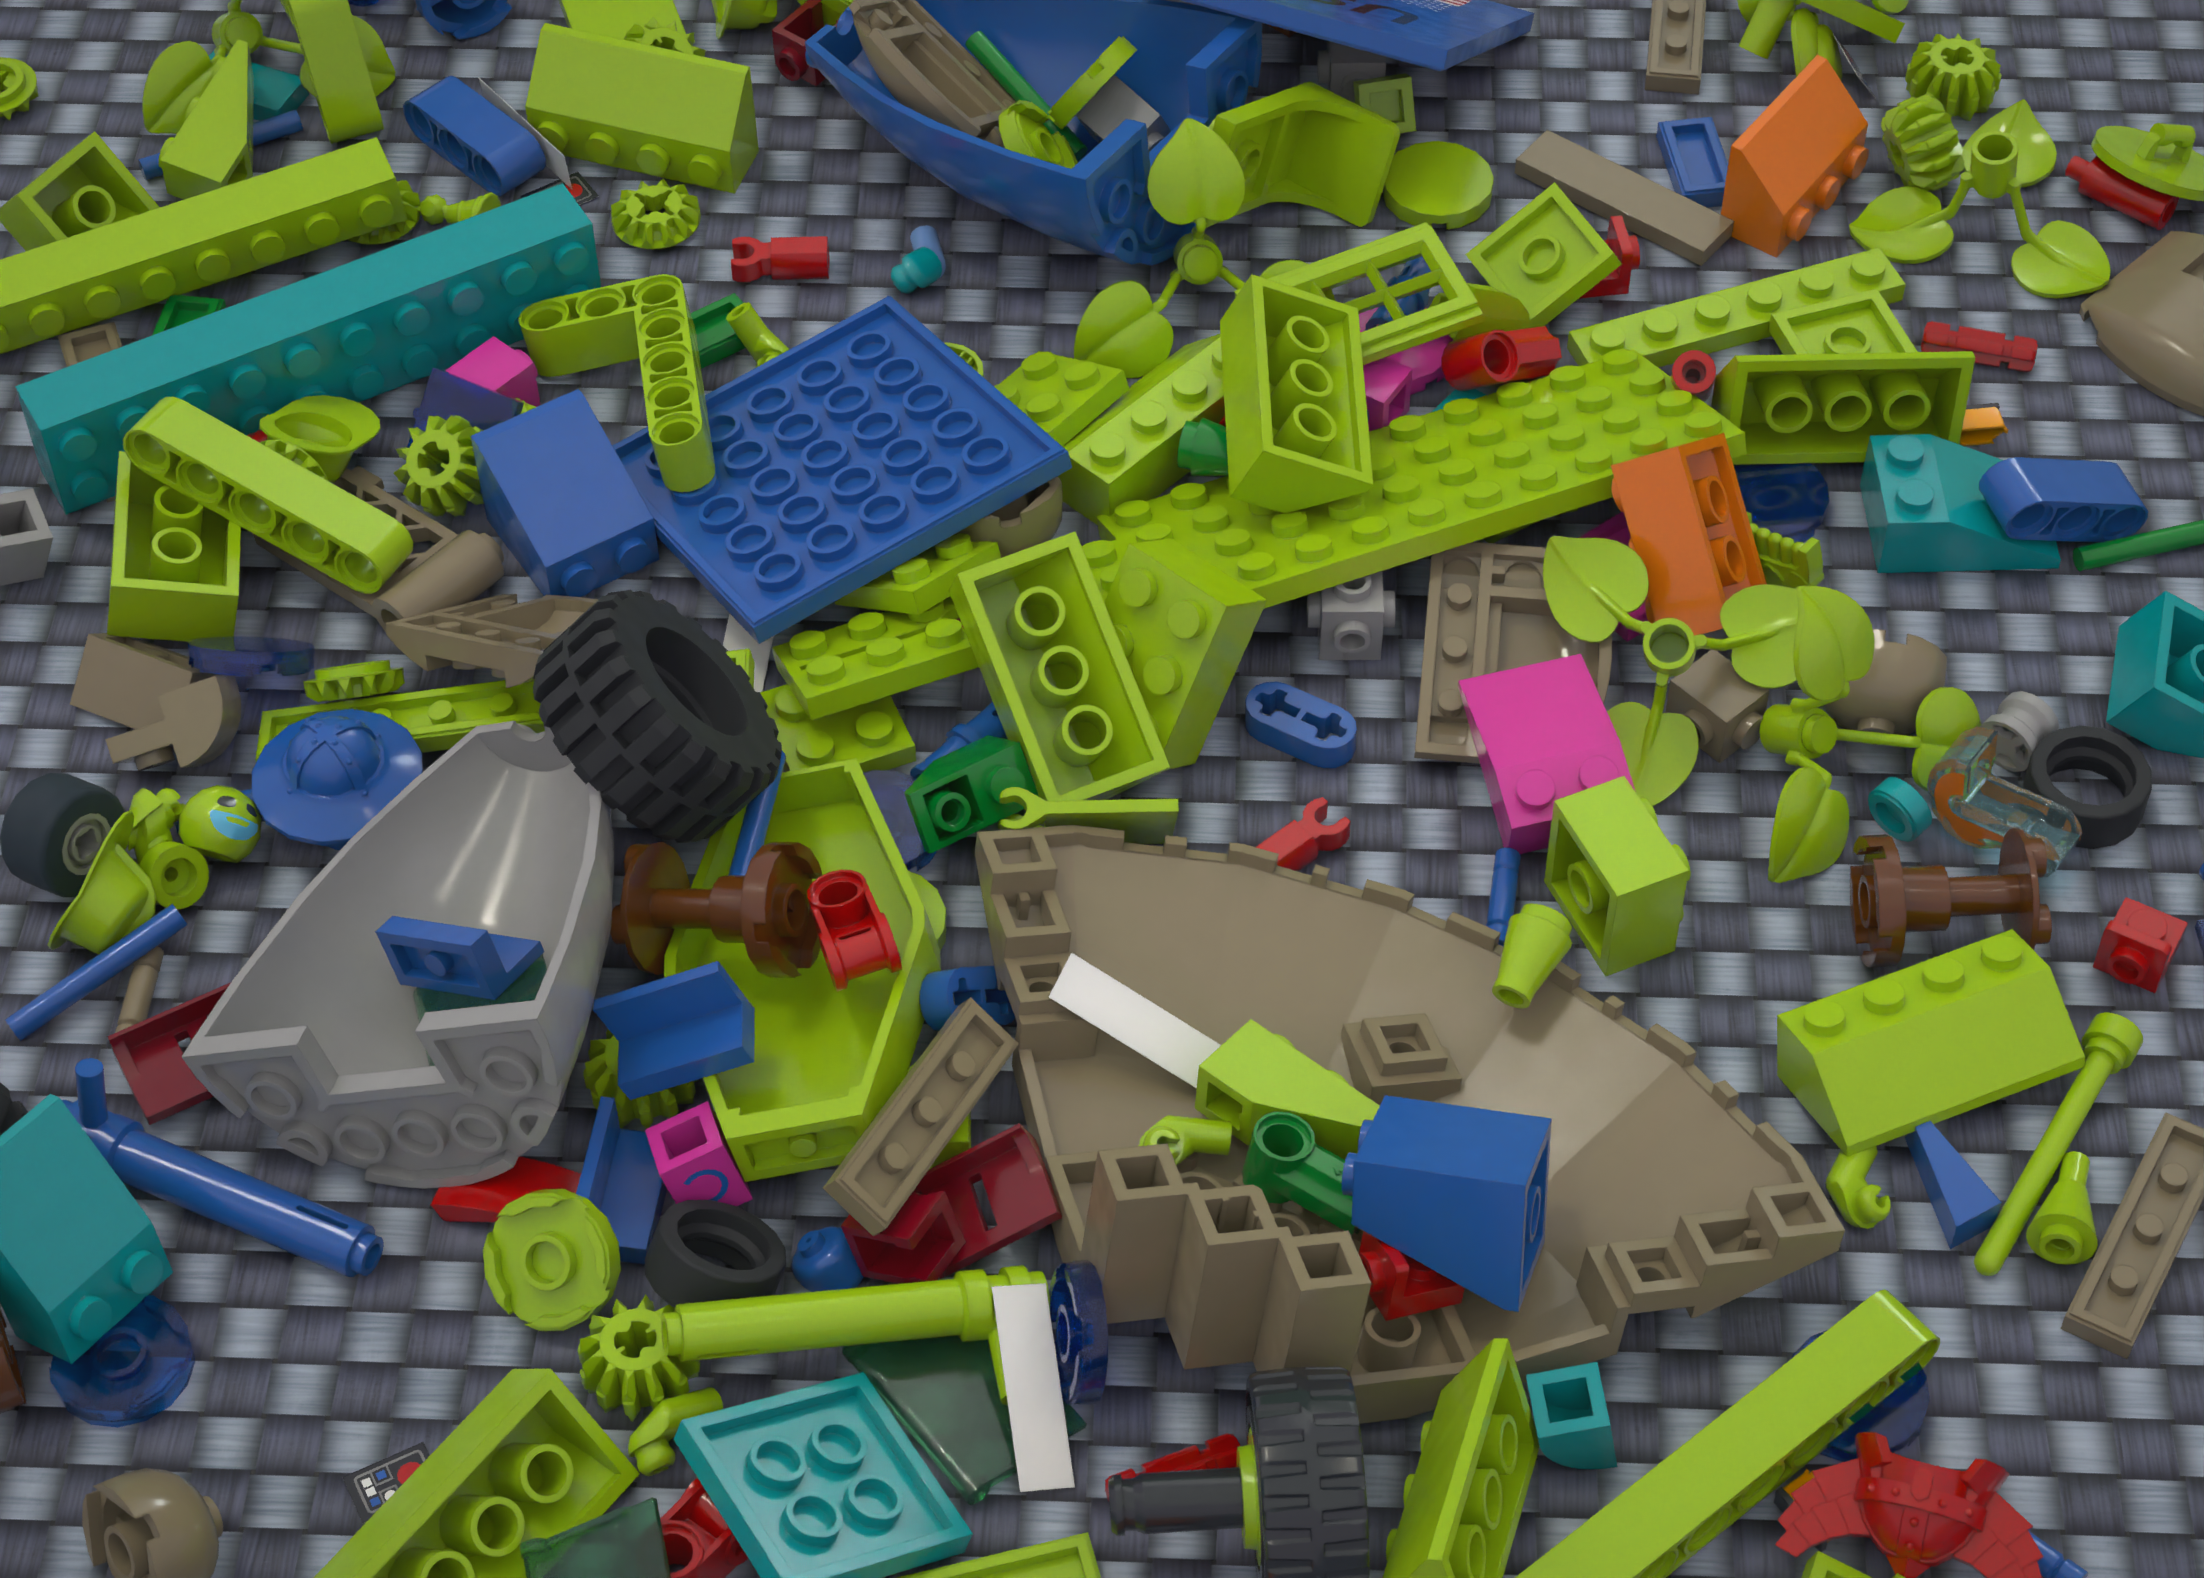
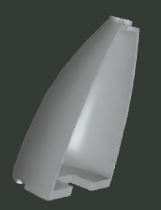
(331, 1041)

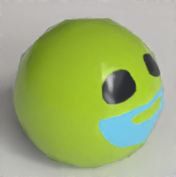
(220, 823)

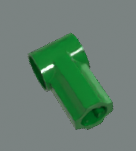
(1296, 1169)

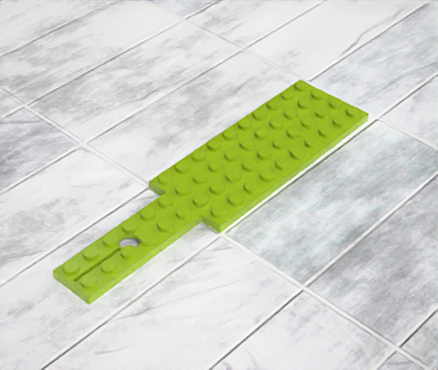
(1435, 488)

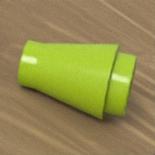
(1531, 951)

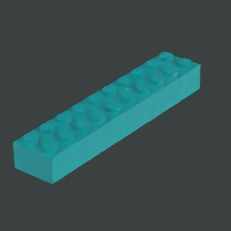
(327, 335)

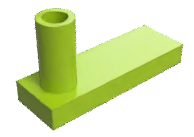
(1772, 15)

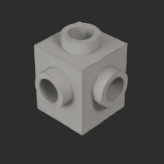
(1352, 618)

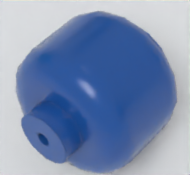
(825, 1261)

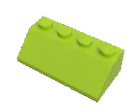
(643, 108)
(1293, 398)
(1832, 403)
(1136, 440)
(1058, 672)
(1927, 1042)
(506, 1475)
(1469, 1475)

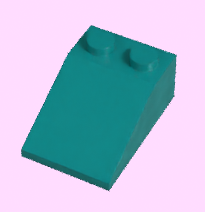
(1930, 513)
(2161, 677)
(70, 1236)

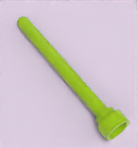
(2108, 1046)

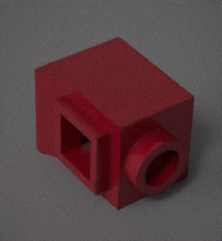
(790, 40)
(913, 1246)

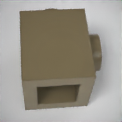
(1719, 705)

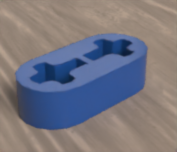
(1300, 724)
(963, 982)

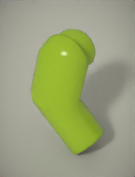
(754, 334)
(1190, 1135)
(1852, 1193)
(651, 1437)

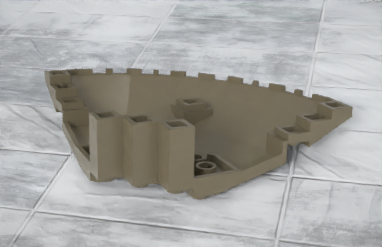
(1652, 1166)

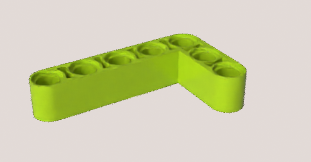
(335, 67)
(626, 323)

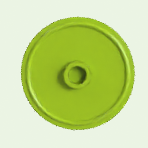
(2154, 158)

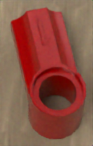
(1500, 357)

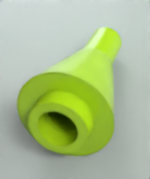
(2064, 1223)

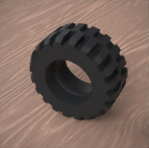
(656, 716)

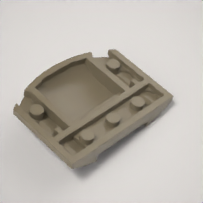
(929, 67)
(2155, 319)
(1484, 619)
(488, 634)

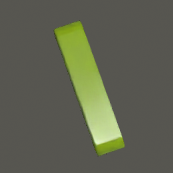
(268, 494)

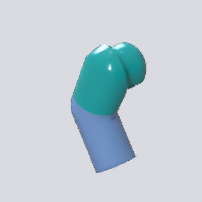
(923, 264)

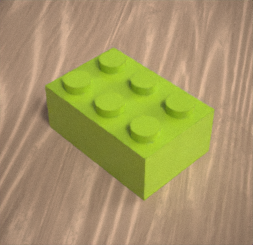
(170, 563)
(1182, 638)

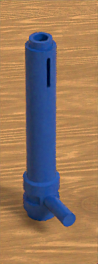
(219, 1190)

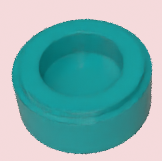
(1899, 809)

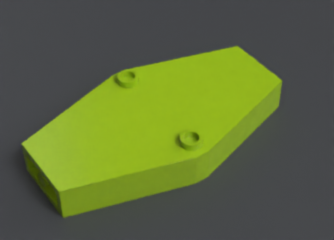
(818, 1053)

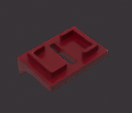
(154, 1061)
(1014, 1185)

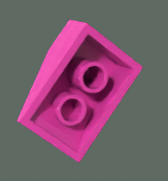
(1539, 740)

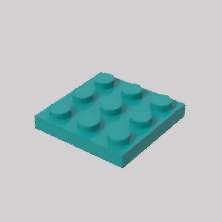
(822, 1484)

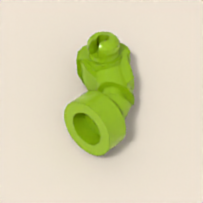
(175, 869)

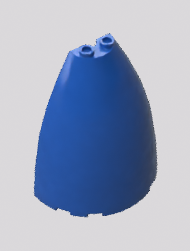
(1184, 67)

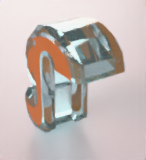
(1983, 807)

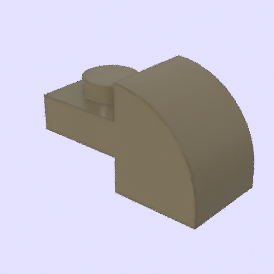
(196, 724)

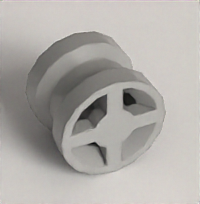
(2020, 725)

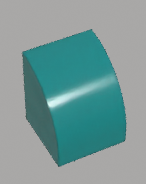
(1572, 1417)

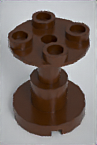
(1905, 899)
(761, 909)

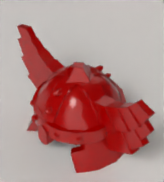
(1913, 1513)

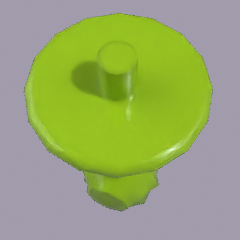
(435, 209)

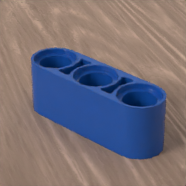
(474, 136)
(2062, 500)

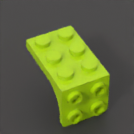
(1310, 151)

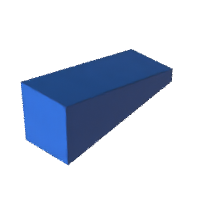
(1956, 1192)

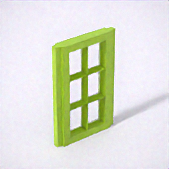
(1382, 254)

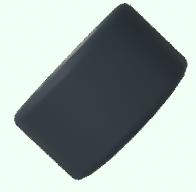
(57, 831)

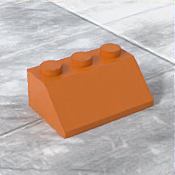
(1794, 160)
(1688, 530)

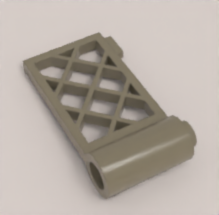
(442, 577)

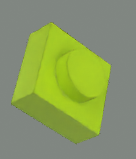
(1389, 98)

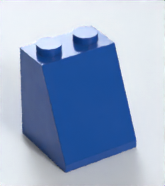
(563, 498)
(1455, 1191)

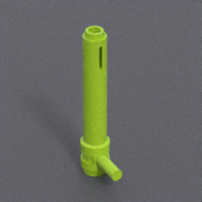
(845, 1318)

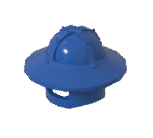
(333, 774)

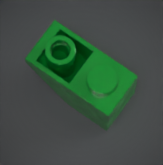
(963, 790)

